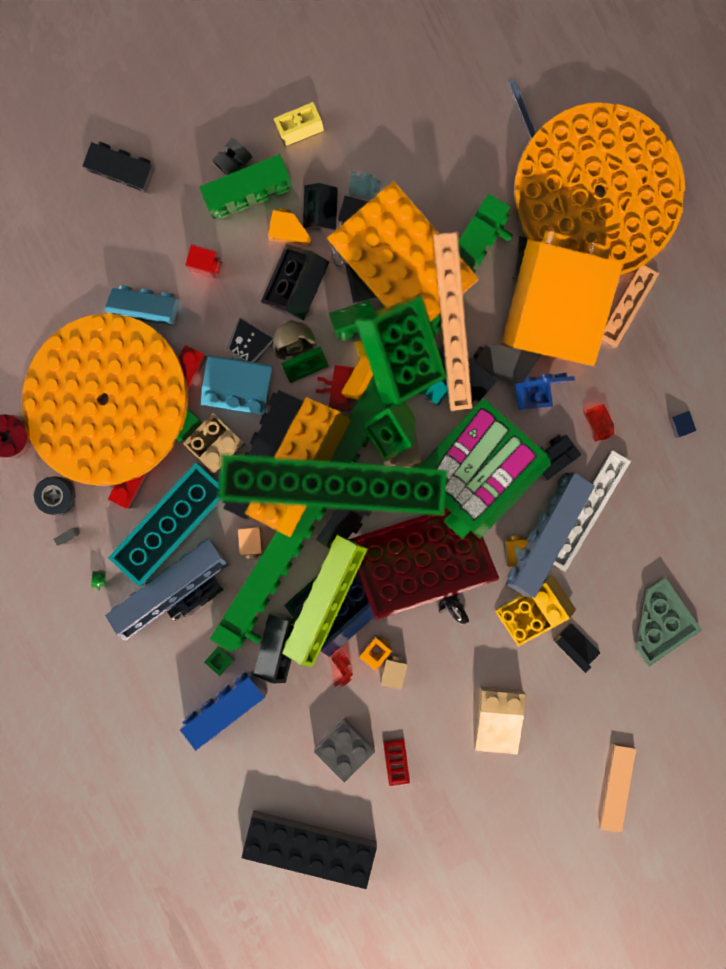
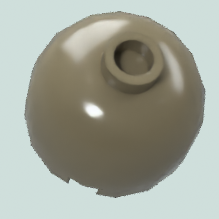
(293, 339)

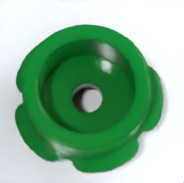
(98, 580)

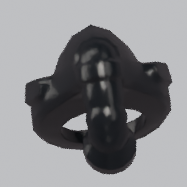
(452, 602)

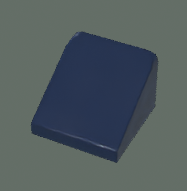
(682, 424)

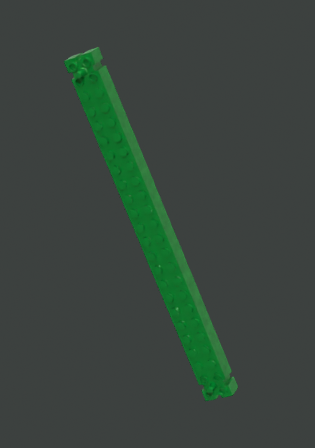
(252, 597)

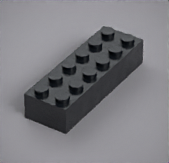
(269, 438)
(309, 849)

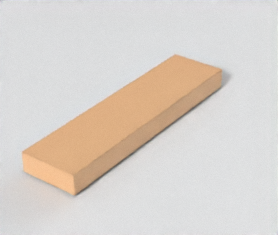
(629, 304)
(617, 788)

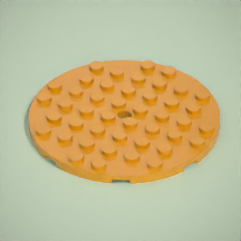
(609, 149)
(143, 409)

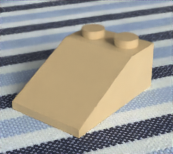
(499, 720)

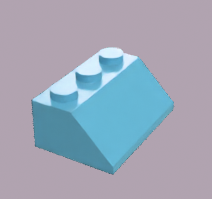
(143, 305)
(236, 384)

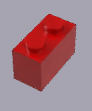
(203, 261)

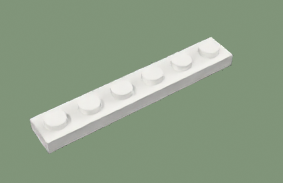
(605, 483)

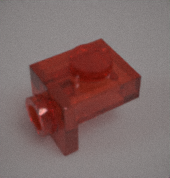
(599, 422)
(342, 663)

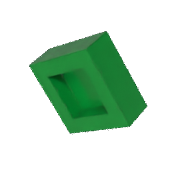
(219, 660)

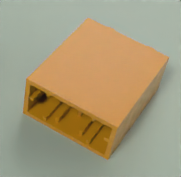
(562, 299)

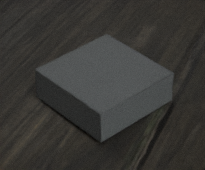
(66, 536)

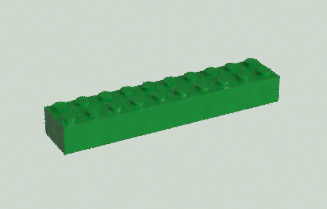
(331, 484)

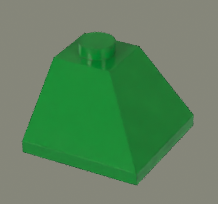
(392, 430)

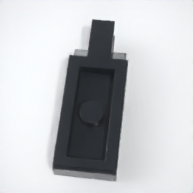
(196, 599)

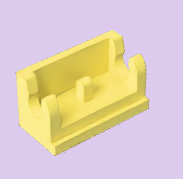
(299, 124)

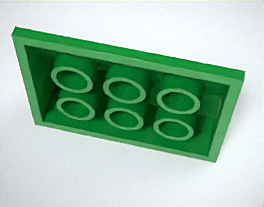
(401, 350)

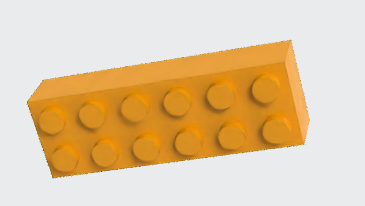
(310, 437)

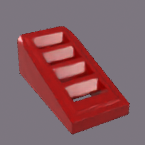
(396, 780)

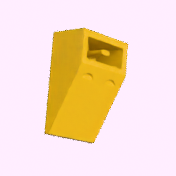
(530, 617)

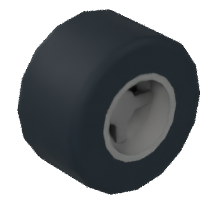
(49, 490)

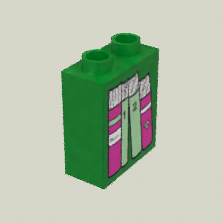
(486, 469)

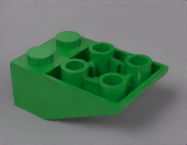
(345, 319)

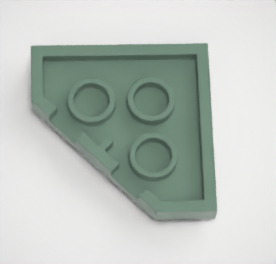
(663, 623)

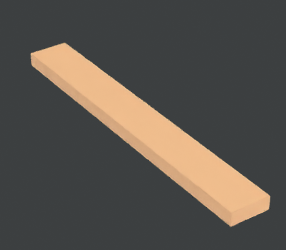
(452, 320)

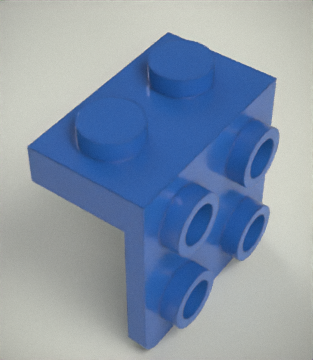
(537, 393)

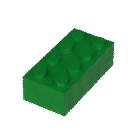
(246, 187)

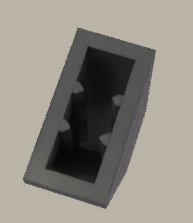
(506, 363)

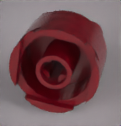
(20, 436)

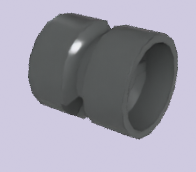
(233, 150)

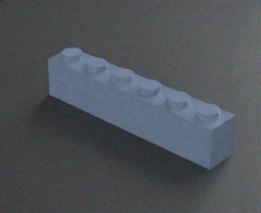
(550, 534)
(166, 589)

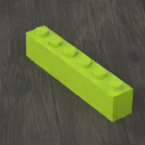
(324, 601)

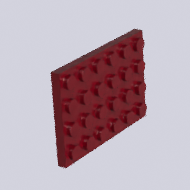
(420, 564)

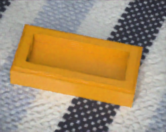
(358, 380)

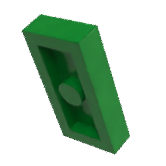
(305, 364)

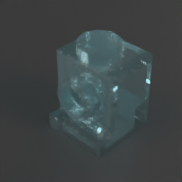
(364, 185)

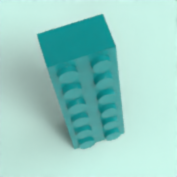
(167, 525)

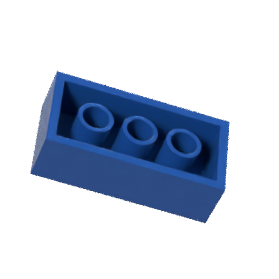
(224, 710)

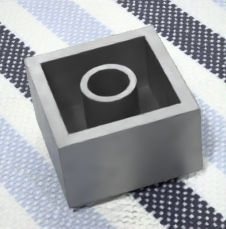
(344, 750)

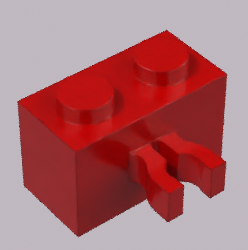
(340, 377)

